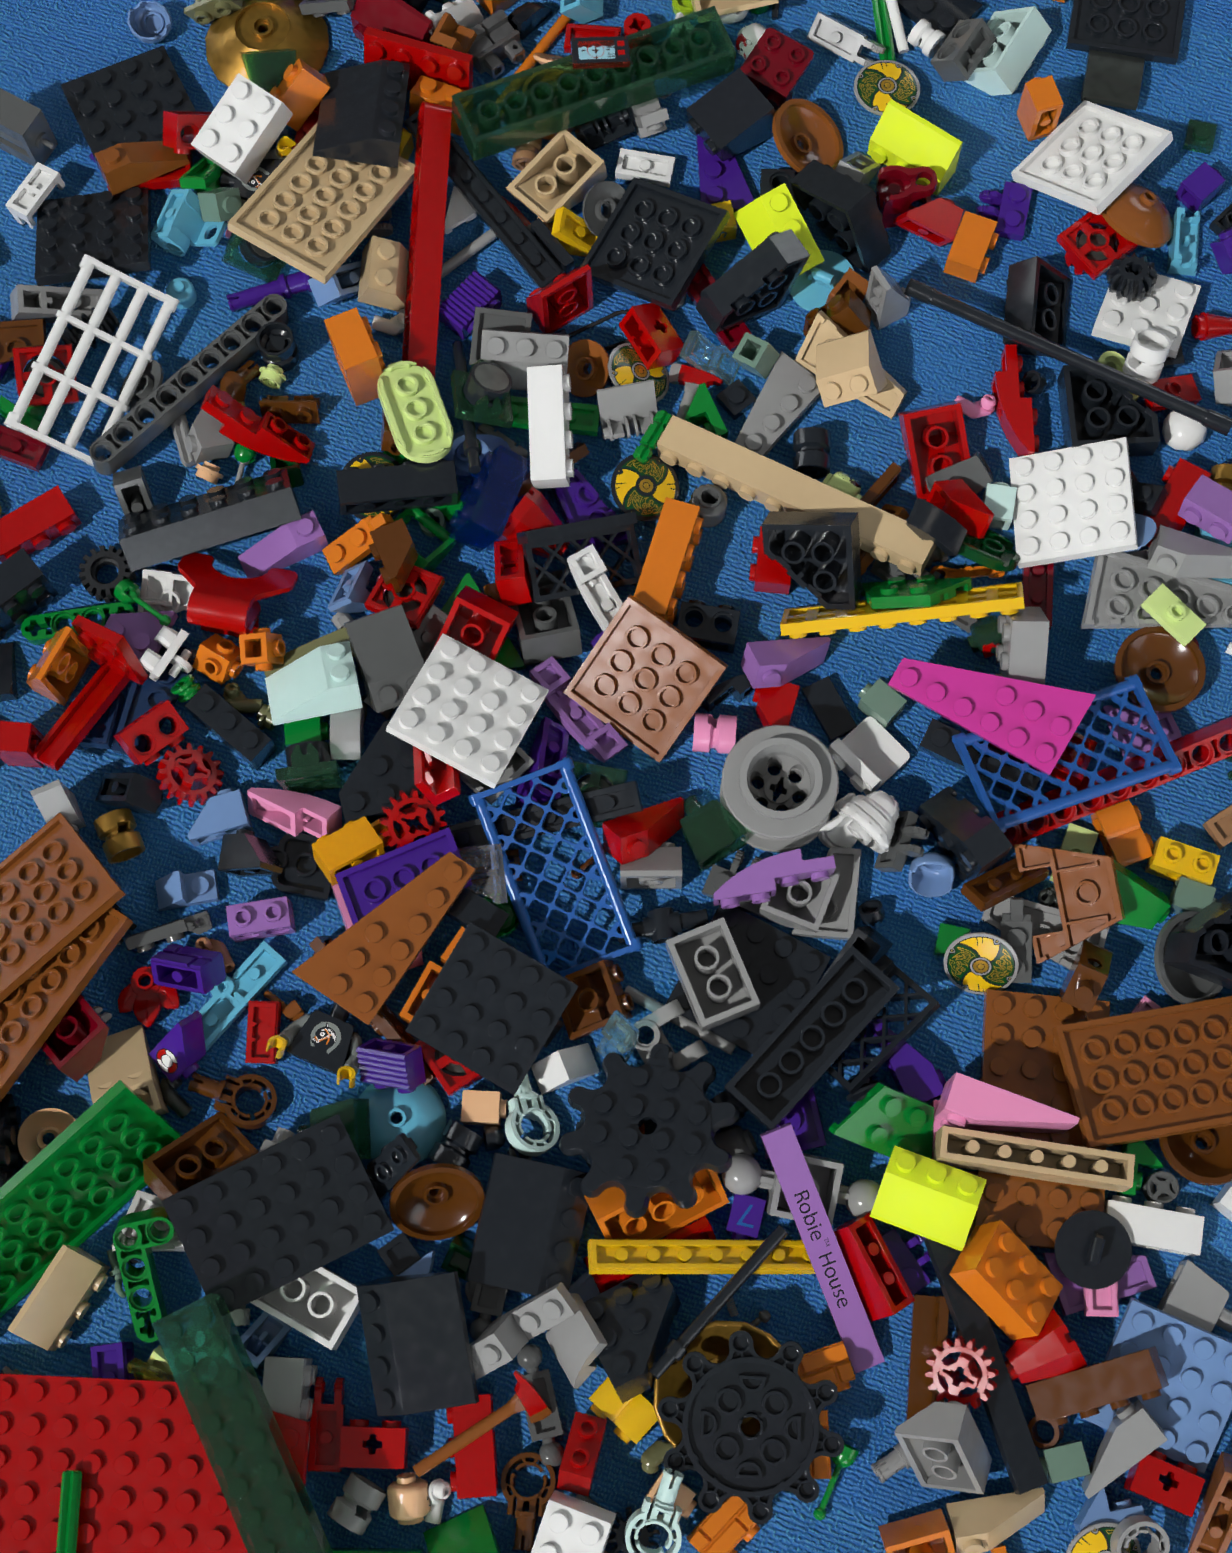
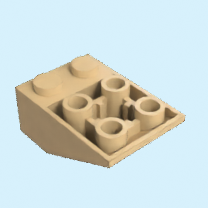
(127, 1060)

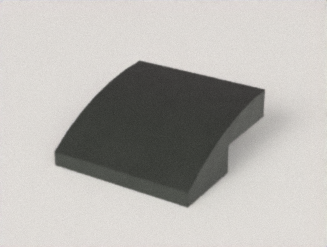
(1113, 79)

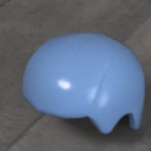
(149, 21)
(931, 875)

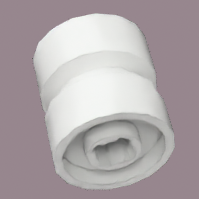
(1147, 355)

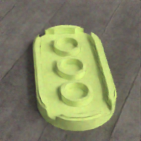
(415, 412)

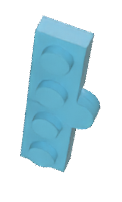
(234, 993)

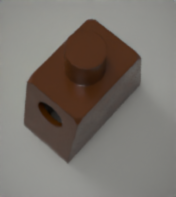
(1084, 980)

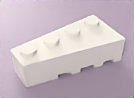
(549, 426)

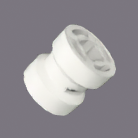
(926, 38)

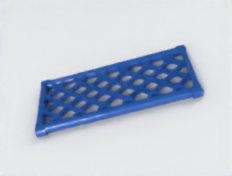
(1131, 683)
(520, 907)

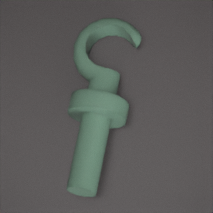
(116, 1273)

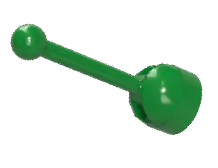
(133, 597)
(844, 1460)

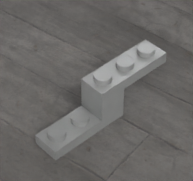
(512, 1330)

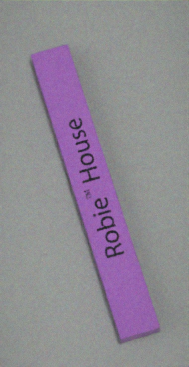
(822, 1247)

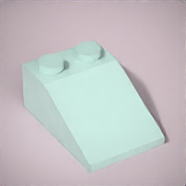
(314, 685)

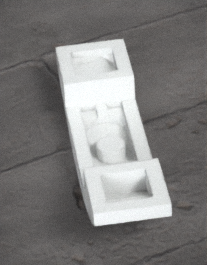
(594, 585)

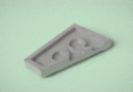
(841, 911)

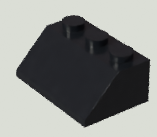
(1037, 302)

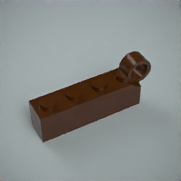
(1094, 1387)

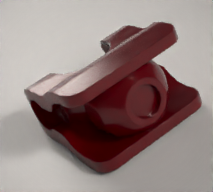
(898, 190)

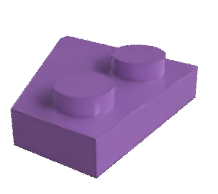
(139, 629)
(1140, 742)

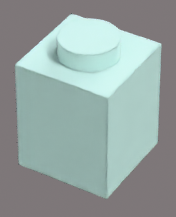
(1000, 500)

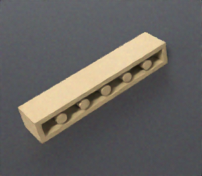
(1034, 1159)

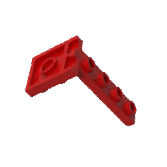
(117, 668)

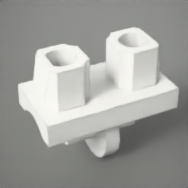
(172, 641)

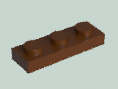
(1001, 884)

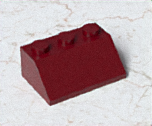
(392, 17)
(77, 1040)

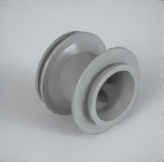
(792, 753)

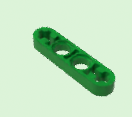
(55, 617)

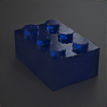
(489, 499)

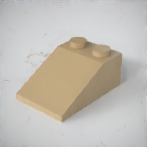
(558, 176)

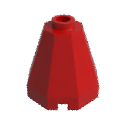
(531, 514)
(1044, 1355)

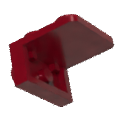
(776, 65)

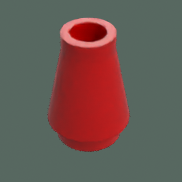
(1210, 326)

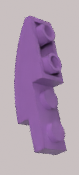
(759, 879)

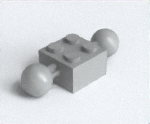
(747, 1176)

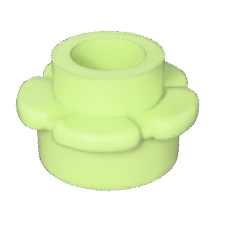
(272, 376)

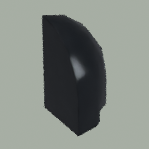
(528, 17)

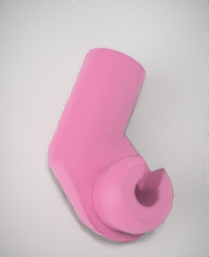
(979, 408)

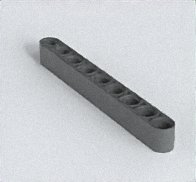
(176, 388)

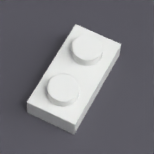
(645, 166)

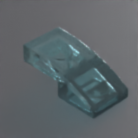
(710, 358)
(619, 1036)

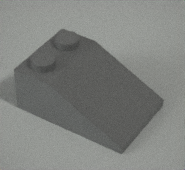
(547, 626)
(385, 656)

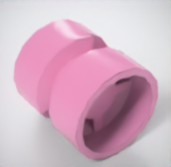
(714, 733)

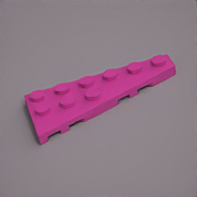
(1012, 714)

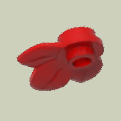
(146, 1000)

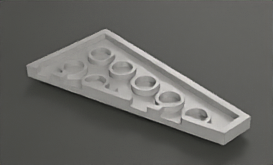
(1124, 582)

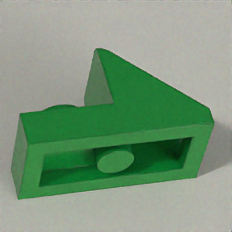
(704, 413)
(1143, 1158)

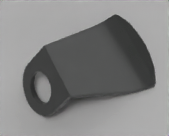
(973, 471)

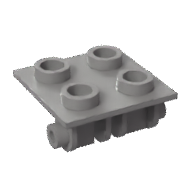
(626, 409)

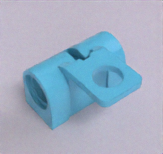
(182, 224)

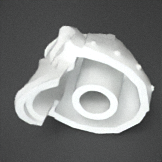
(864, 819)

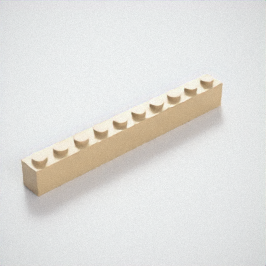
(789, 491)

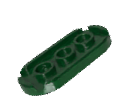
(991, 551)

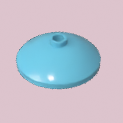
(422, 1117)

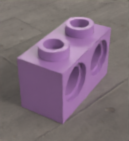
(260, 919)

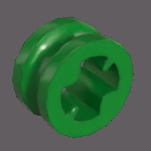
(185, 688)

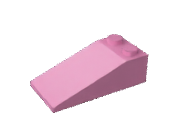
(984, 1107)

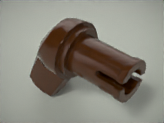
(235, 381)

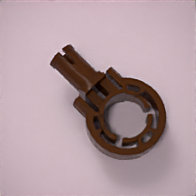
(236, 1086)
(526, 1520)

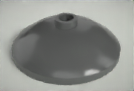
(1178, 983)

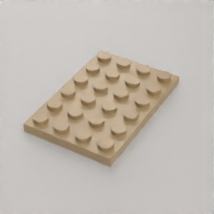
(318, 208)

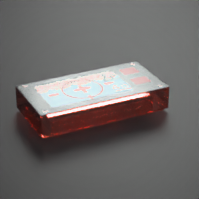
(600, 52)

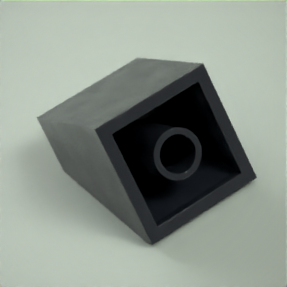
(731, 117)

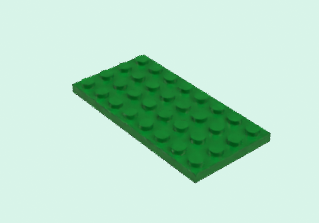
(75, 1186)

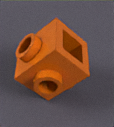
(262, 649)
(218, 659)

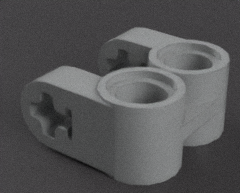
(656, 1021)

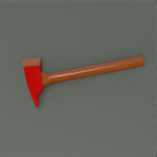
(525, 1398)

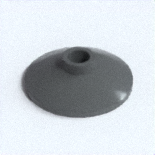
(601, 194)
(149, 382)

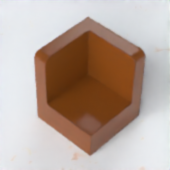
(452, 35)
(852, 281)

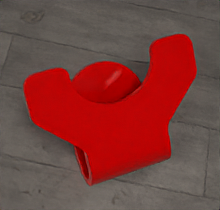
(226, 602)

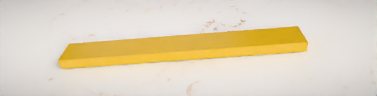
(692, 1256)

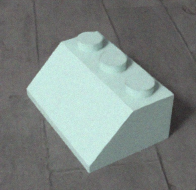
(1018, 40)

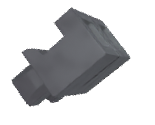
(494, 43)

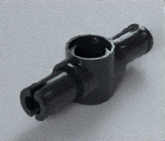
(666, 923)

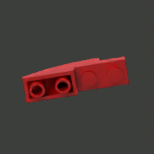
(1014, 411)
(264, 435)

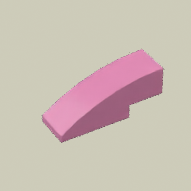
(294, 811)

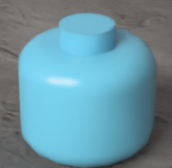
(183, 291)

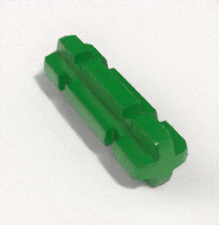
(651, 436)

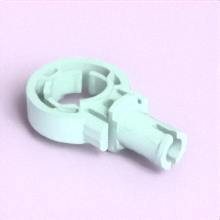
(531, 1106)
(662, 1502)

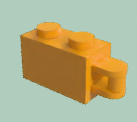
(349, 846)

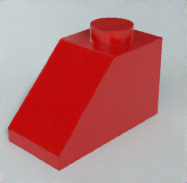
(932, 221)
(776, 704)

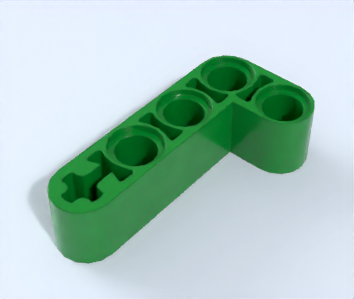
(146, 1276)

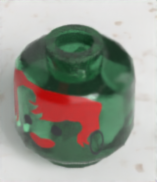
(985, 636)

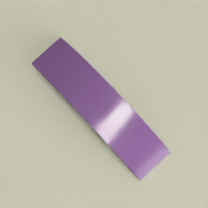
(586, 728)

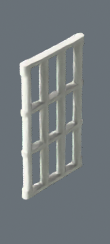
(90, 331)

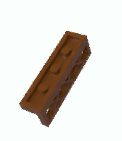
(928, 1330)

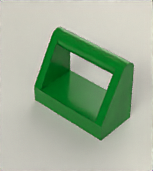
(435, 558)

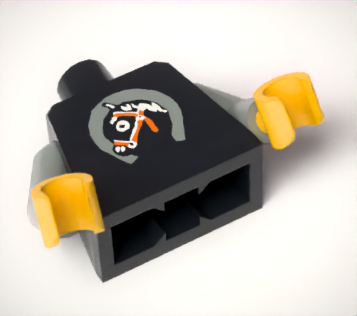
(266, 167)
(323, 1042)

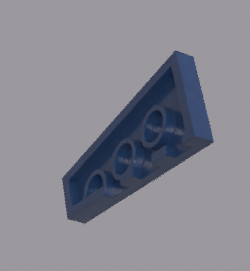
(146, 696)

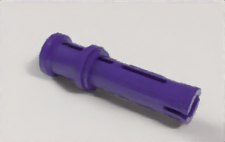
(284, 286)

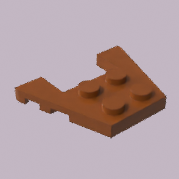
(1085, 895)

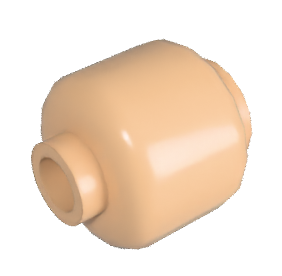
(408, 1499)

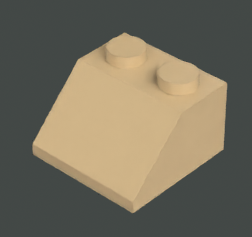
(383, 274)
(848, 368)

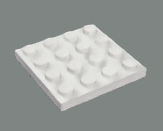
(1092, 157)
(1073, 503)
(467, 710)

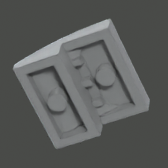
(577, 1344)

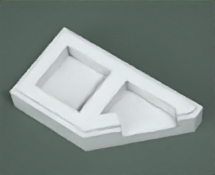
(458, 211)

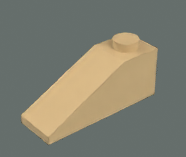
(987, 1521)

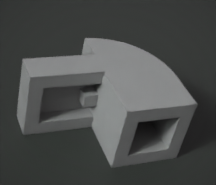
(648, 118)
(347, 734)

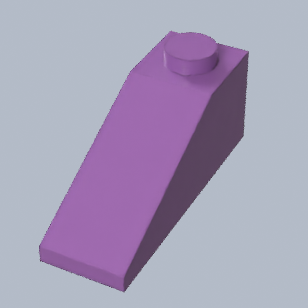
(284, 546)
(780, 661)

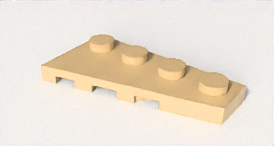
(824, 330)

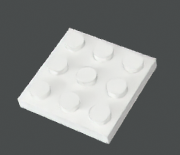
(1165, 310)

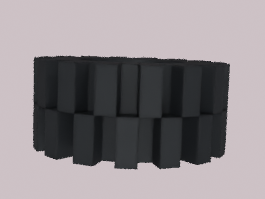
(95, 563)

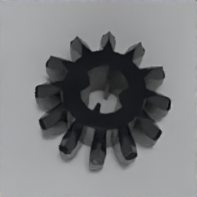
(1131, 277)
(620, 1534)

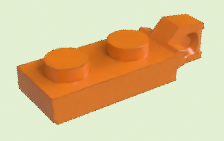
(354, 543)

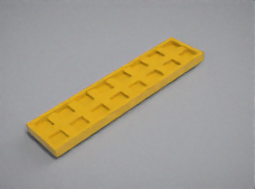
(976, 603)

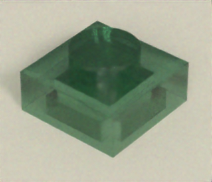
(1199, 136)

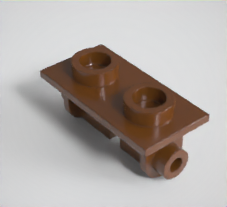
(297, 411)

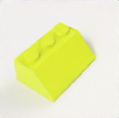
(914, 142)
(777, 213)
(928, 1198)

